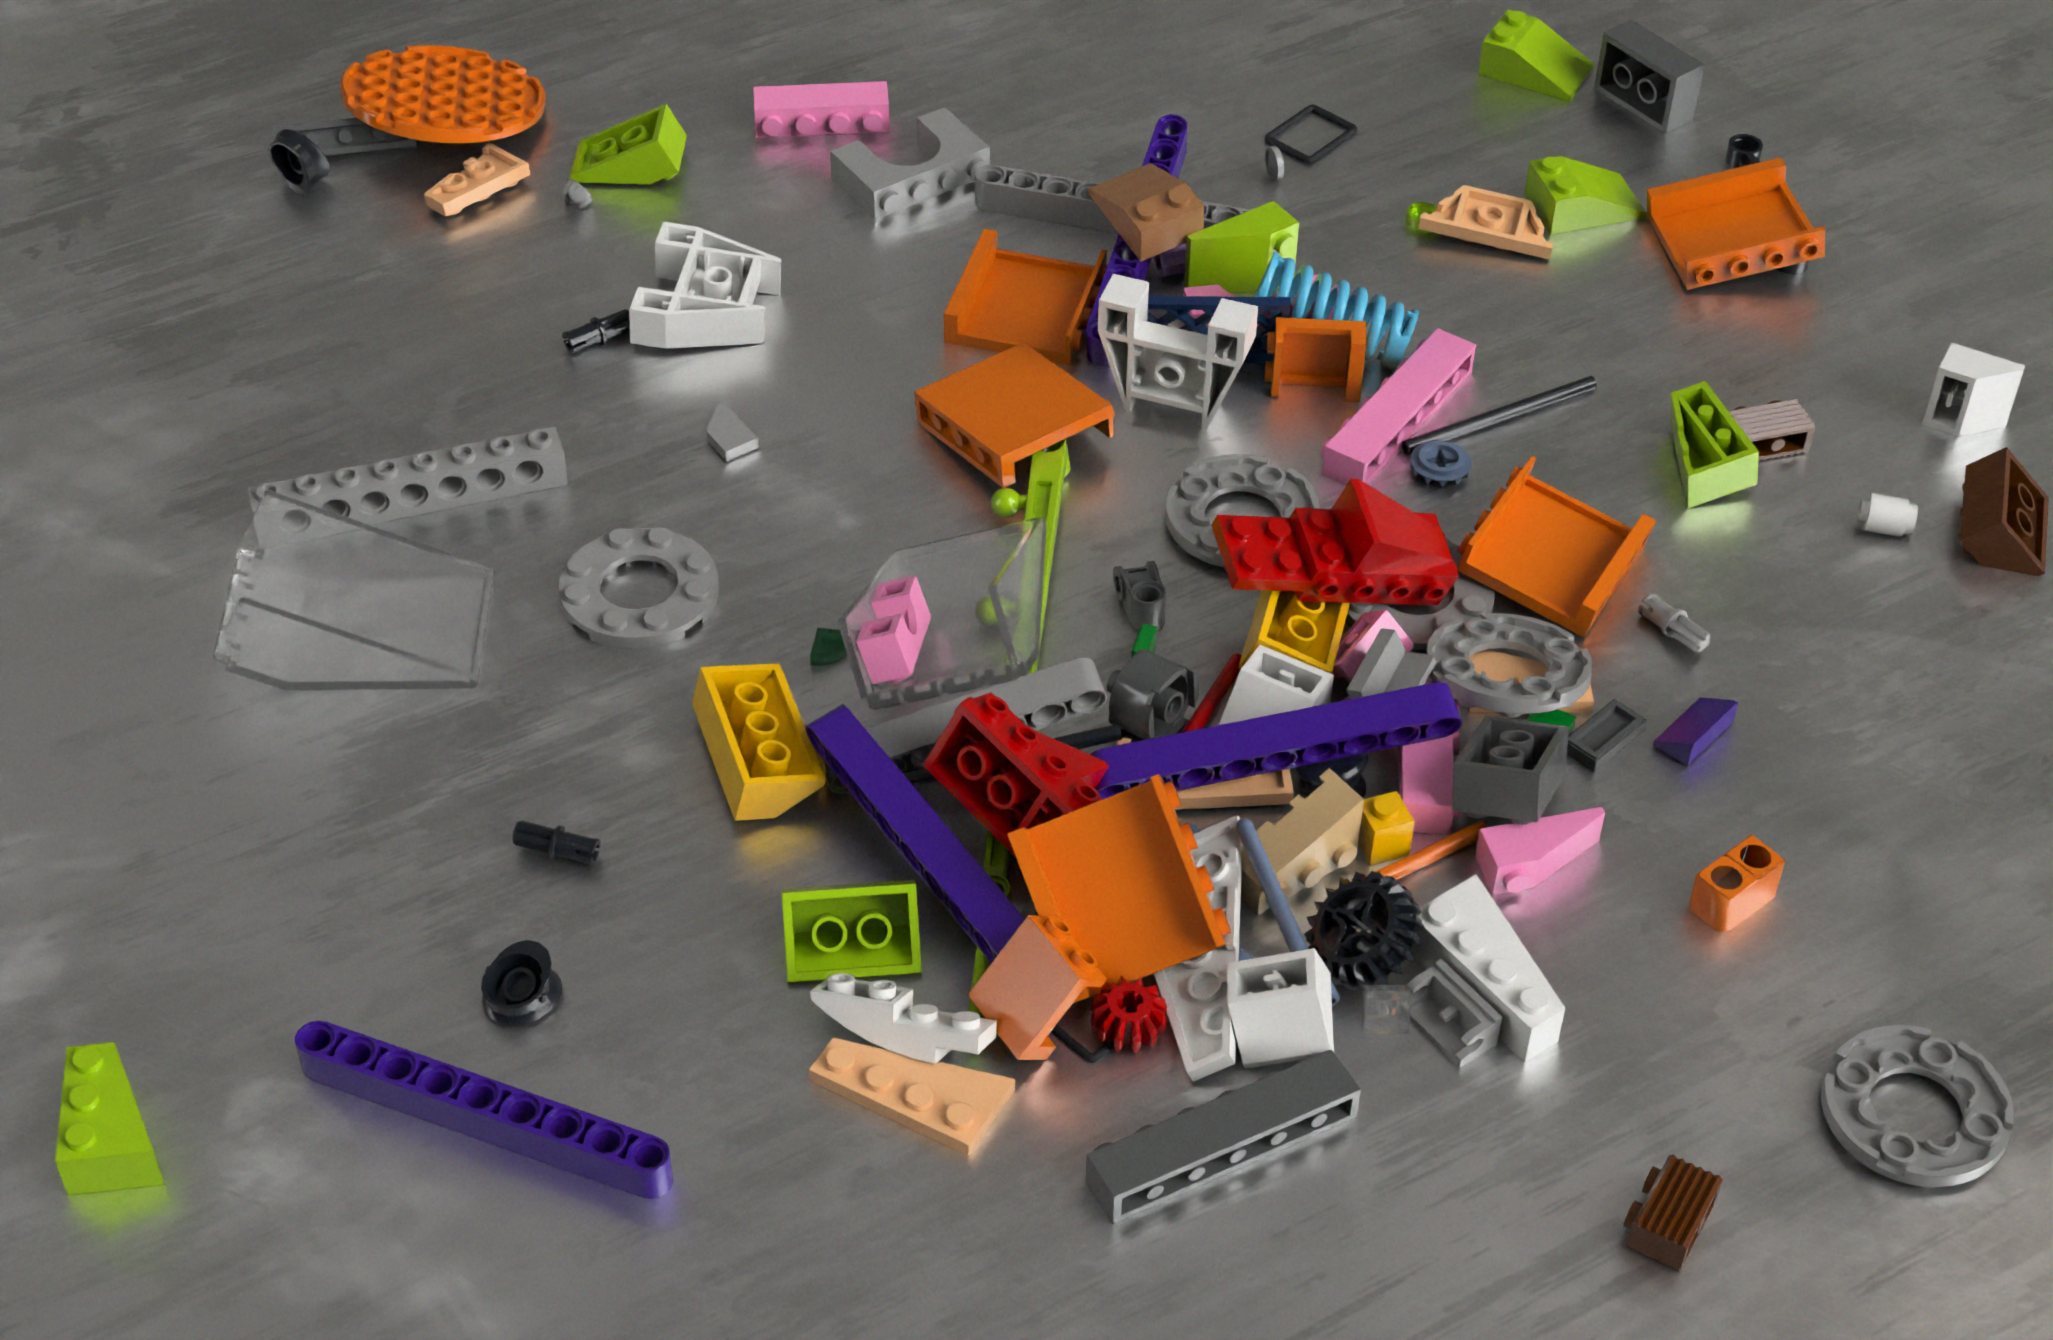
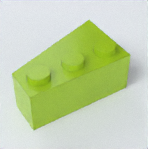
(1710, 446)
(100, 1126)

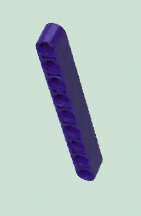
(1167, 152)
(1283, 740)
(915, 830)
(485, 1109)

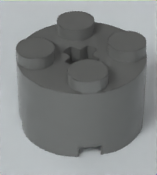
(1151, 695)

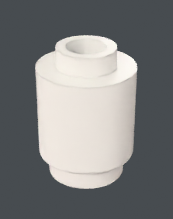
(1887, 515)

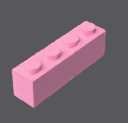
(821, 109)
(1427, 782)

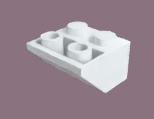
(1972, 392)
(1275, 685)
(1280, 1007)

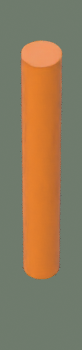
(1433, 852)

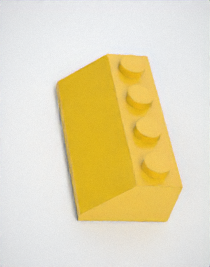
(1296, 628)
(756, 739)

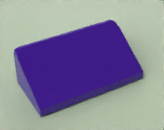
(1697, 728)

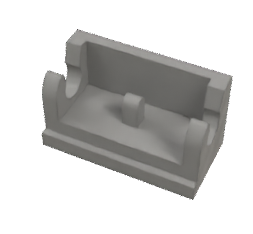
(1453, 1014)

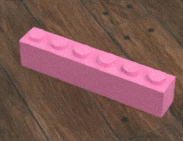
(1398, 408)

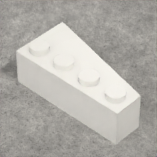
(1486, 952)

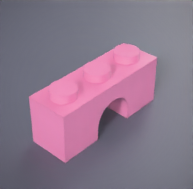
(896, 636)

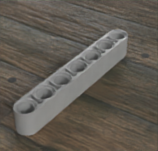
(1036, 699)

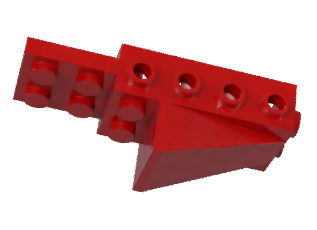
(1344, 554)
(1009, 770)

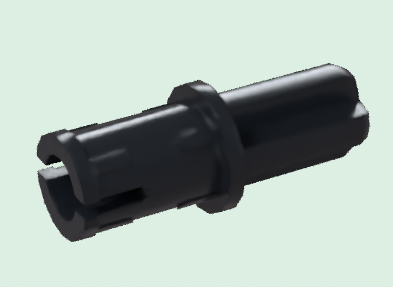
(596, 331)
(556, 842)

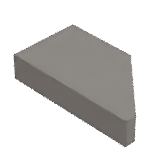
(729, 433)

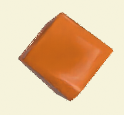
(1728, 907)

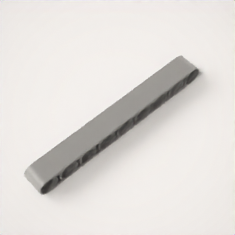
(1057, 199)

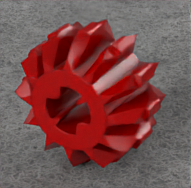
(1128, 1014)

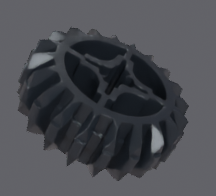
(1365, 904)

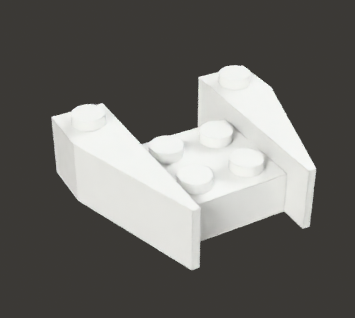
(712, 291)
(1170, 362)

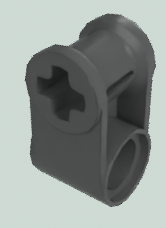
(1141, 594)

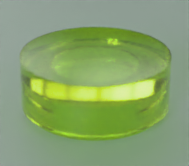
(1414, 213)

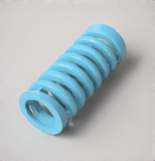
(1281, 272)

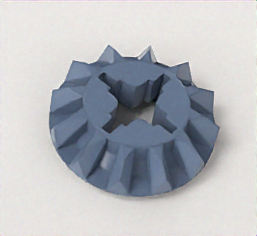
(1453, 457)

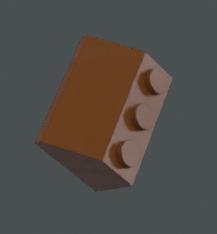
(2004, 515)

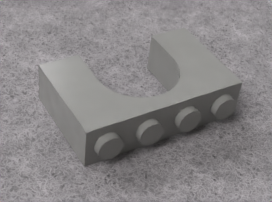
(888, 187)

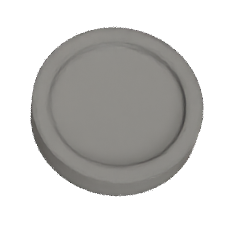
(1274, 163)

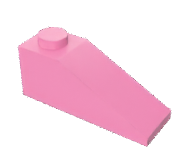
(1526, 854)

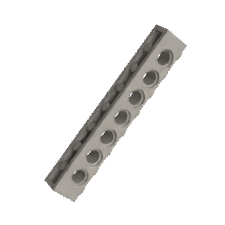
(432, 479)

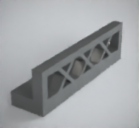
(348, 137)

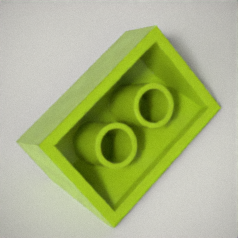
(851, 930)

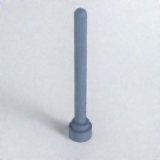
(1273, 891)

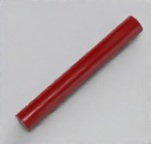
(1214, 694)

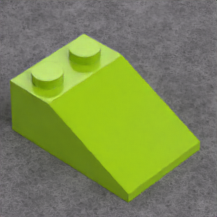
(1533, 57)
(632, 151)
(1579, 195)
(1240, 249)

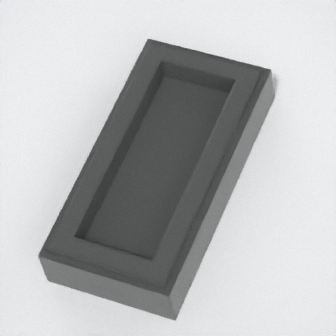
(1605, 735)

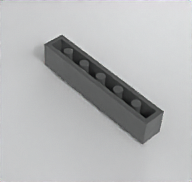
(1221, 1135)

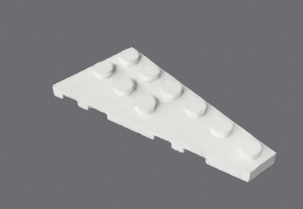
(1198, 987)

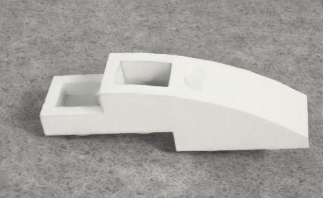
(888, 1019)

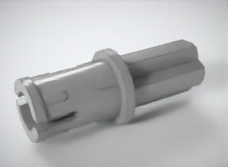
(1674, 623)

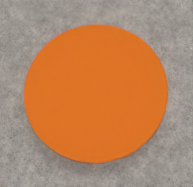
(442, 94)

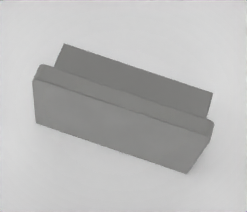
(1389, 667)

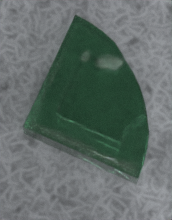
(827, 647)

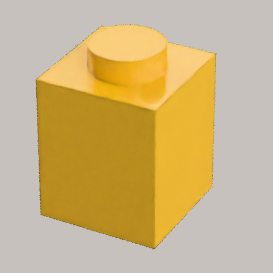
(1385, 829)

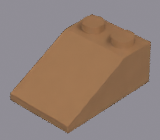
(1150, 209)

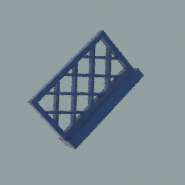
(1180, 306)

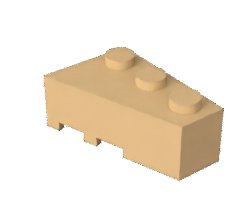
(1307, 841)

